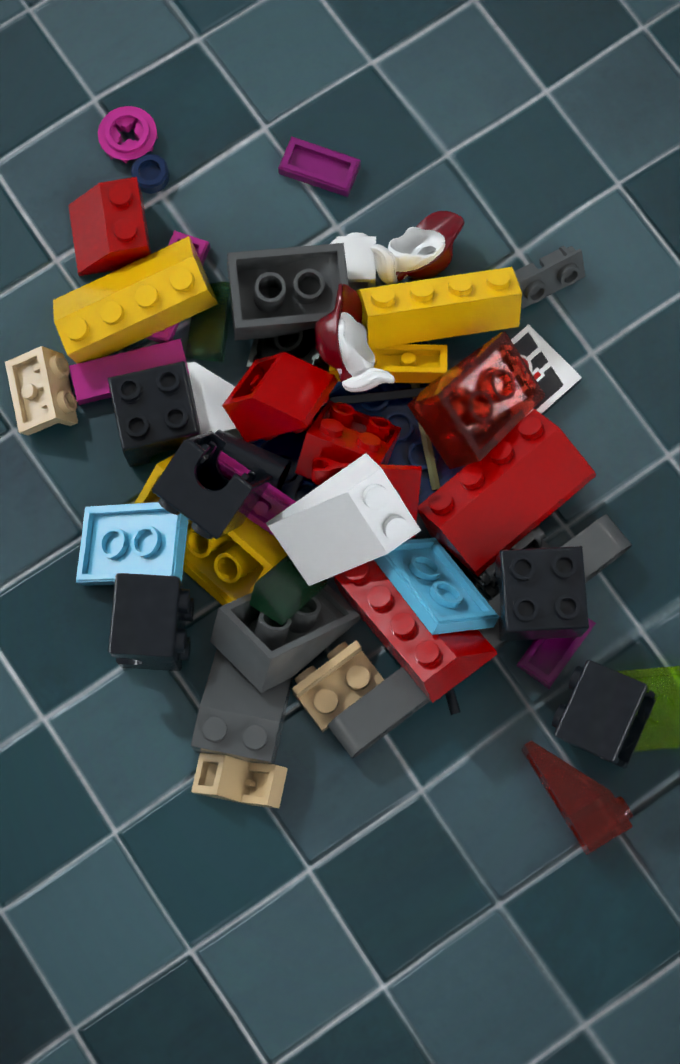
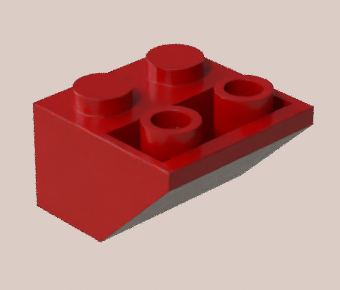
(278, 397)
(346, 436)

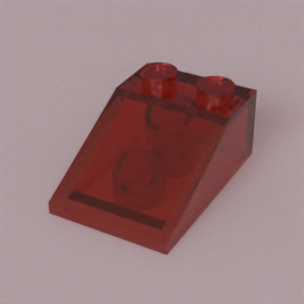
(477, 402)

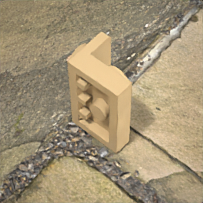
(41, 390)
(336, 684)

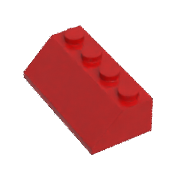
(505, 493)
(431, 660)

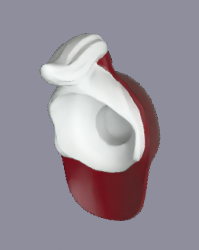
(420, 251)
(344, 345)

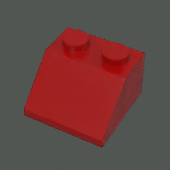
(109, 226)

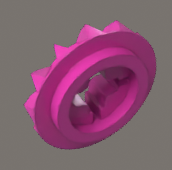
(125, 120)

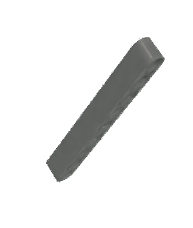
(401, 697)

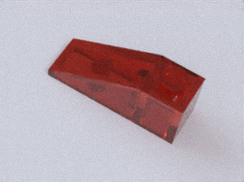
(584, 804)

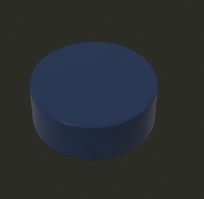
(151, 173)

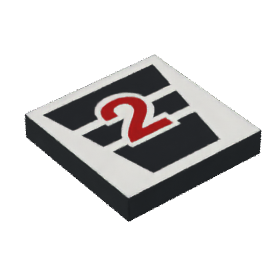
(547, 367)

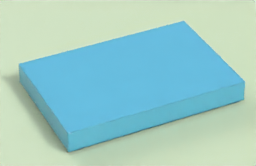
(131, 541)
(436, 588)

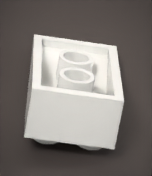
(344, 522)

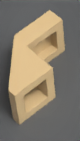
(239, 780)

